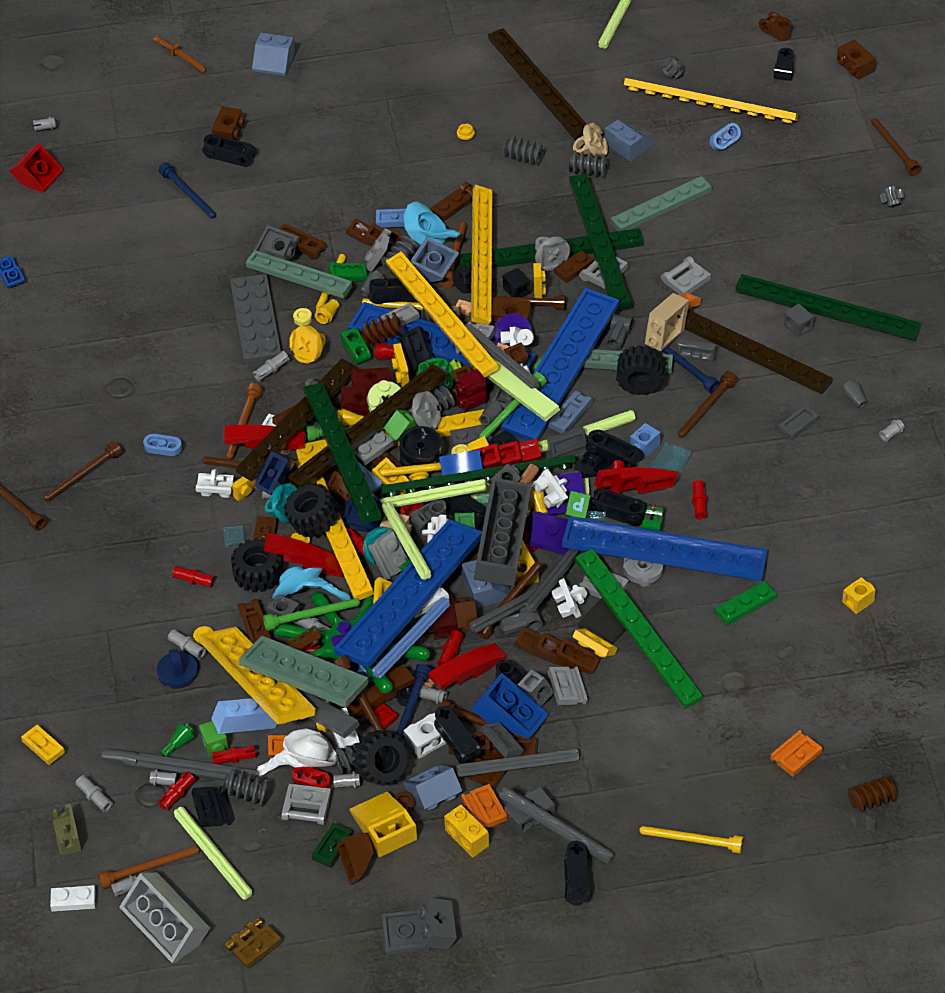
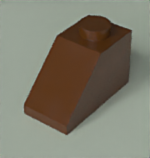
(465, 611)
(355, 855)

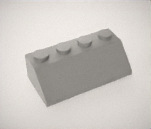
(164, 916)

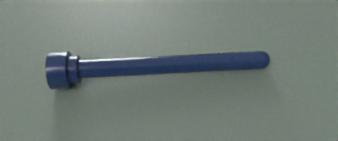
(167, 171)
(709, 383)
(421, 675)

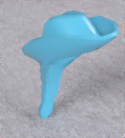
(423, 223)
(297, 578)

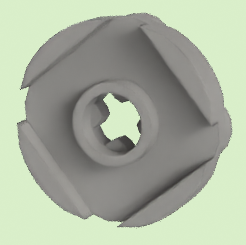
(639, 575)

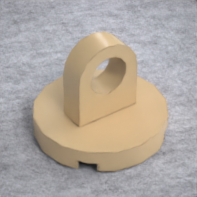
(593, 141)

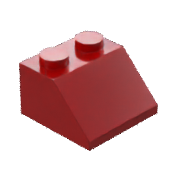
(36, 169)

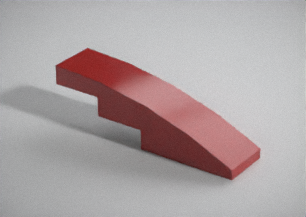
(254, 434)
(509, 453)
(641, 478)
(302, 553)
(466, 665)

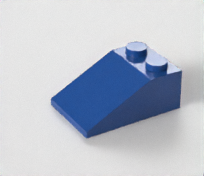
(511, 707)

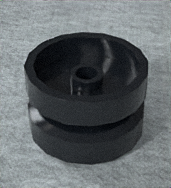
(420, 446)

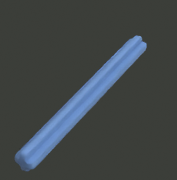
(410, 637)

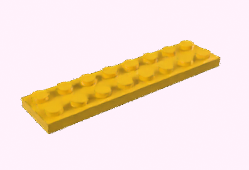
(276, 698)

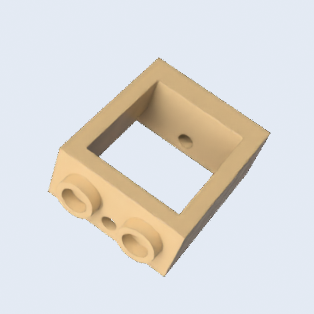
(665, 323)

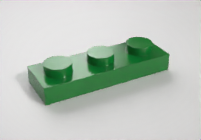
(745, 603)

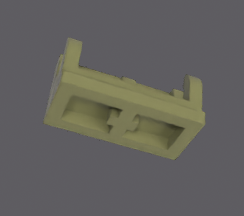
(66, 831)

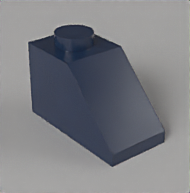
(274, 472)

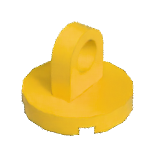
(307, 344)

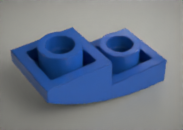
(10, 272)
(460, 462)

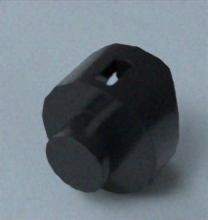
(462, 278)

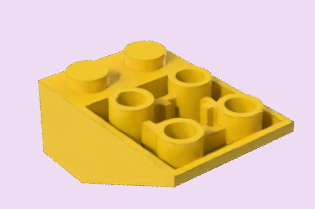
(385, 823)

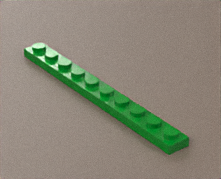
(639, 629)

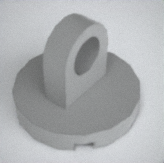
(551, 252)
(425, 410)

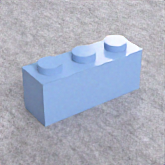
(241, 716)

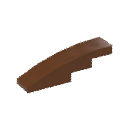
(369, 234)
(555, 651)
(399, 677)
(489, 752)

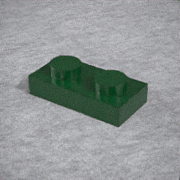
(327, 851)

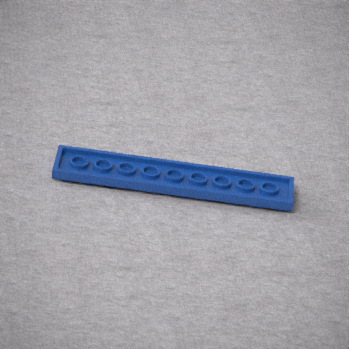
(438, 342)
(565, 358)
(665, 548)
(407, 594)

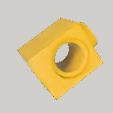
(858, 595)

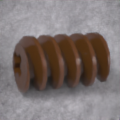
(382, 329)
(871, 793)

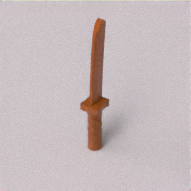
(175, 50)

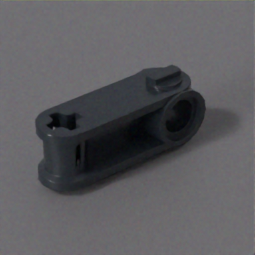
(228, 150)
(388, 291)
(613, 448)
(466, 504)
(618, 507)
(456, 735)
(576, 874)

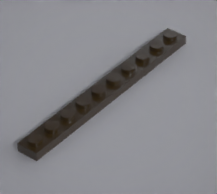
(538, 82)
(757, 352)
(292, 423)
(369, 424)

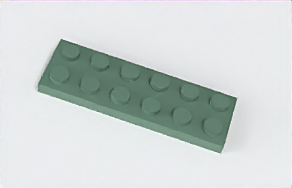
(303, 671)

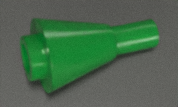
(181, 736)

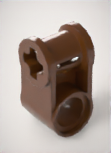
(776, 26)

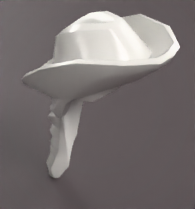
(302, 749)

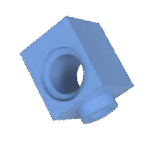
(646, 439)

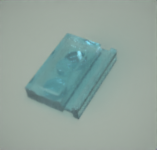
(672, 459)

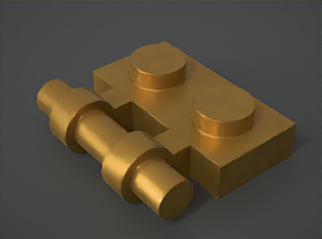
(257, 946)

